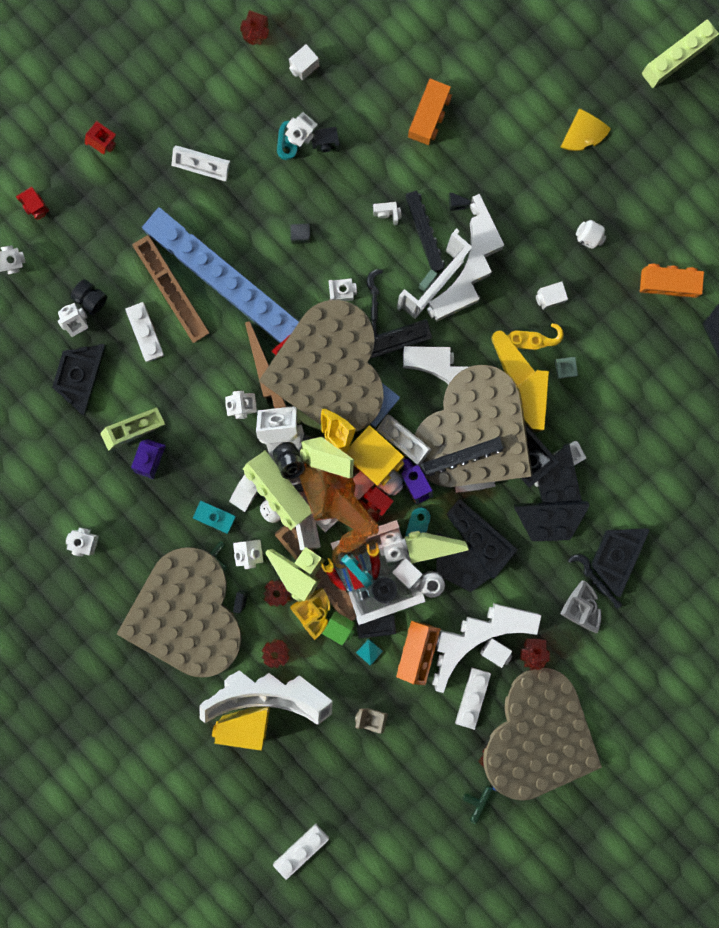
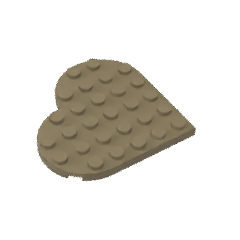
(328, 365)
(477, 408)
(183, 614)
(542, 740)

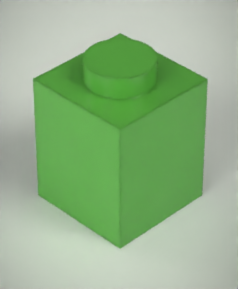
(339, 628)

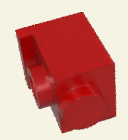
(100, 138)
(33, 203)
(378, 500)

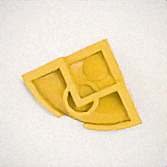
(584, 131)
(336, 430)
(313, 612)

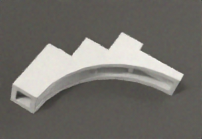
(432, 361)
(475, 631)
(269, 692)

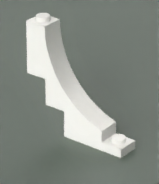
(485, 242)

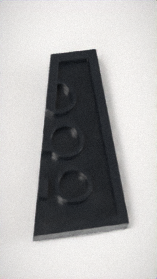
(484, 541)

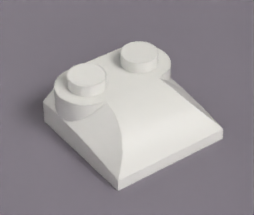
(277, 425)

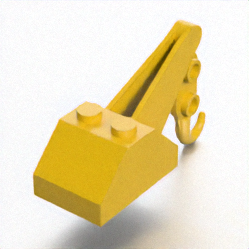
(531, 383)

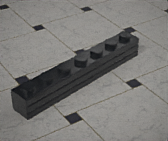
(425, 231)
(463, 456)

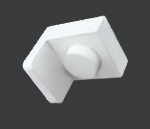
(383, 210)

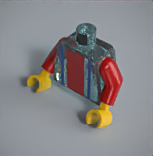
(347, 581)

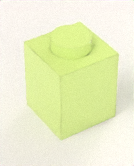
(309, 561)

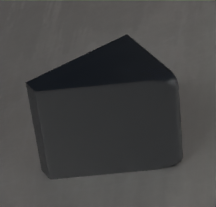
(457, 202)
(300, 233)

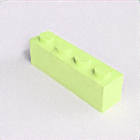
(680, 53)
(277, 490)

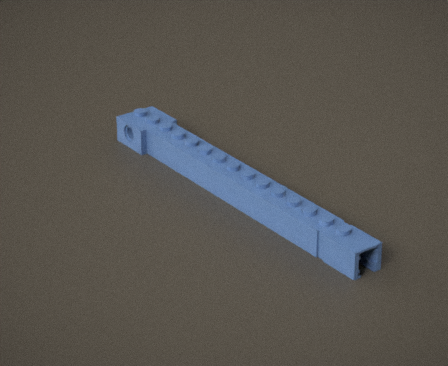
(232, 285)

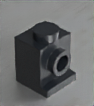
(326, 140)

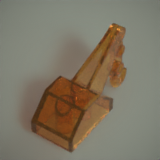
(334, 497)

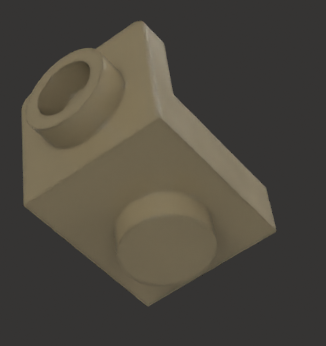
(371, 720)

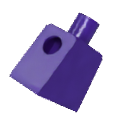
(148, 458)
(419, 488)

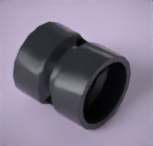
(86, 294)
(288, 460)
(384, 590)

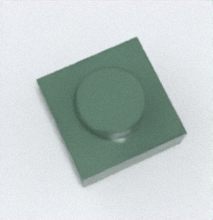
(428, 280)
(566, 367)

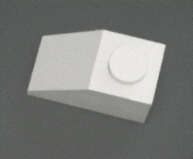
(244, 494)

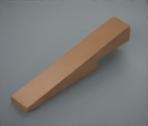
(170, 288)
(261, 366)
(339, 599)

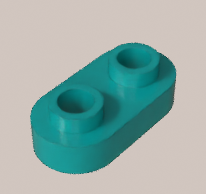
(283, 142)
(416, 525)
(363, 576)

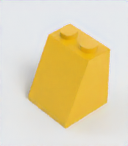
(375, 456)
(243, 728)

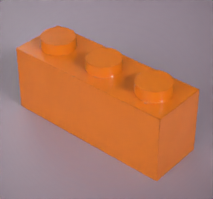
(430, 112)
(671, 281)
(418, 653)

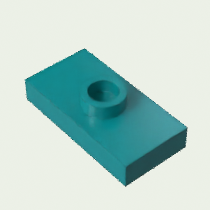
(214, 517)

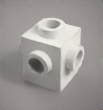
(300, 129)
(18, 259)
(73, 319)
(240, 404)
(81, 542)
(392, 546)
(248, 553)

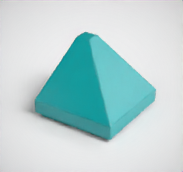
(369, 651)

